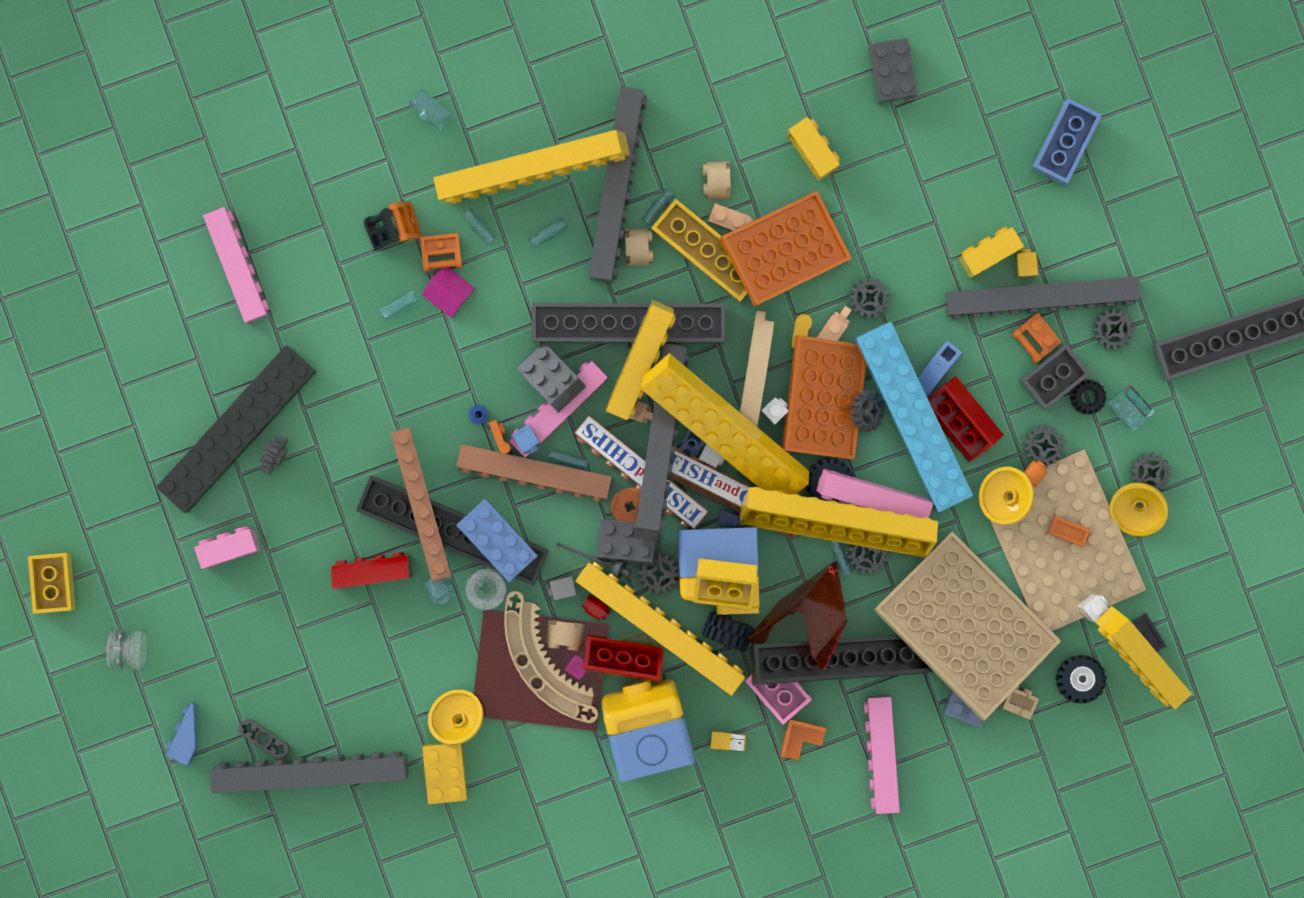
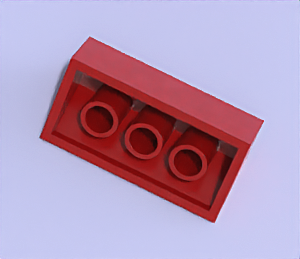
(964, 419)
(371, 571)
(622, 658)

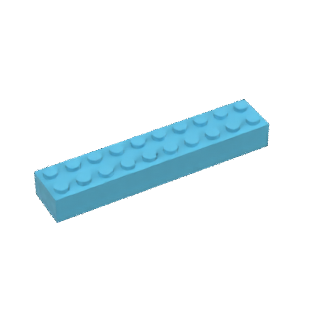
(913, 416)

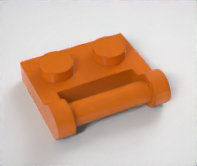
(405, 221)
(438, 246)
(1040, 333)
(499, 431)

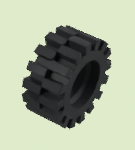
(1099, 400)

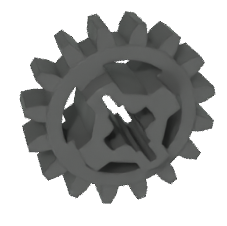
(875, 305)
(1120, 335)
(867, 410)
(1047, 433)
(273, 455)
(1144, 465)
(860, 558)
(667, 574)

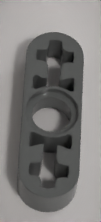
(273, 750)

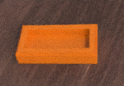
(1069, 531)

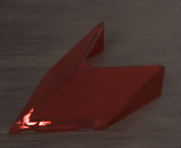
(824, 613)

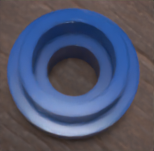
(483, 419)

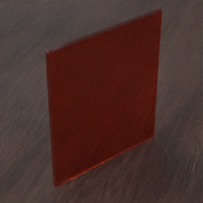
(504, 691)

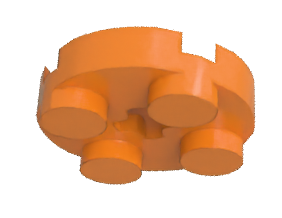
(617, 504)

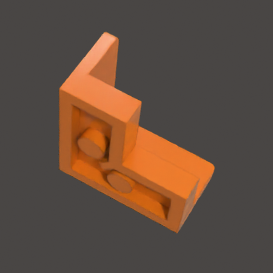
(800, 732)

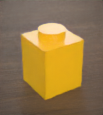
(1026, 264)

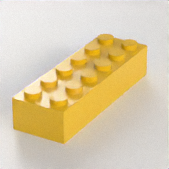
(699, 246)
(640, 358)
(1142, 658)

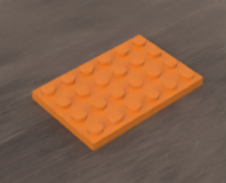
(785, 248)
(820, 397)

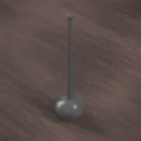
(618, 569)

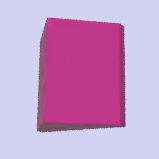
(448, 291)

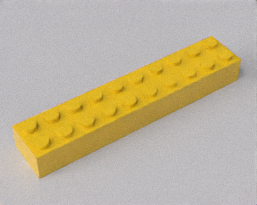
(532, 166)
(723, 427)
(838, 522)
(660, 628)

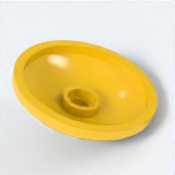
(995, 495)
(1138, 519)
(449, 710)

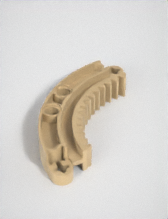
(756, 367)
(523, 640)

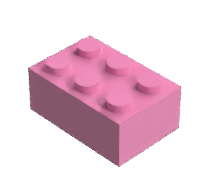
(227, 547)
(782, 698)

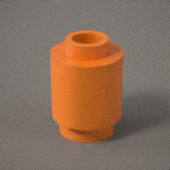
(1036, 472)

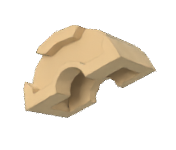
(718, 180)
(638, 247)
(564, 634)
(1020, 703)

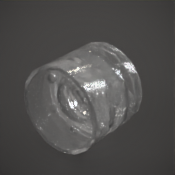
(493, 597)
(123, 649)

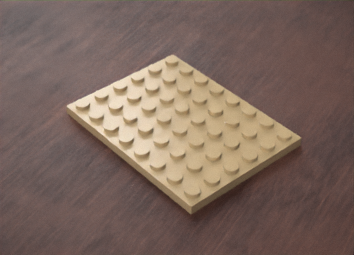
(1060, 574)
(967, 626)

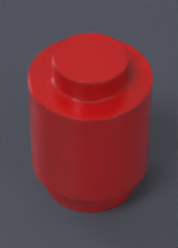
(596, 608)

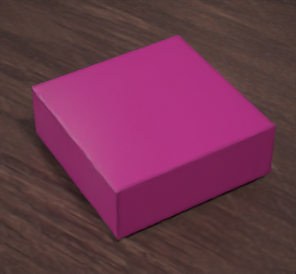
(575, 667)

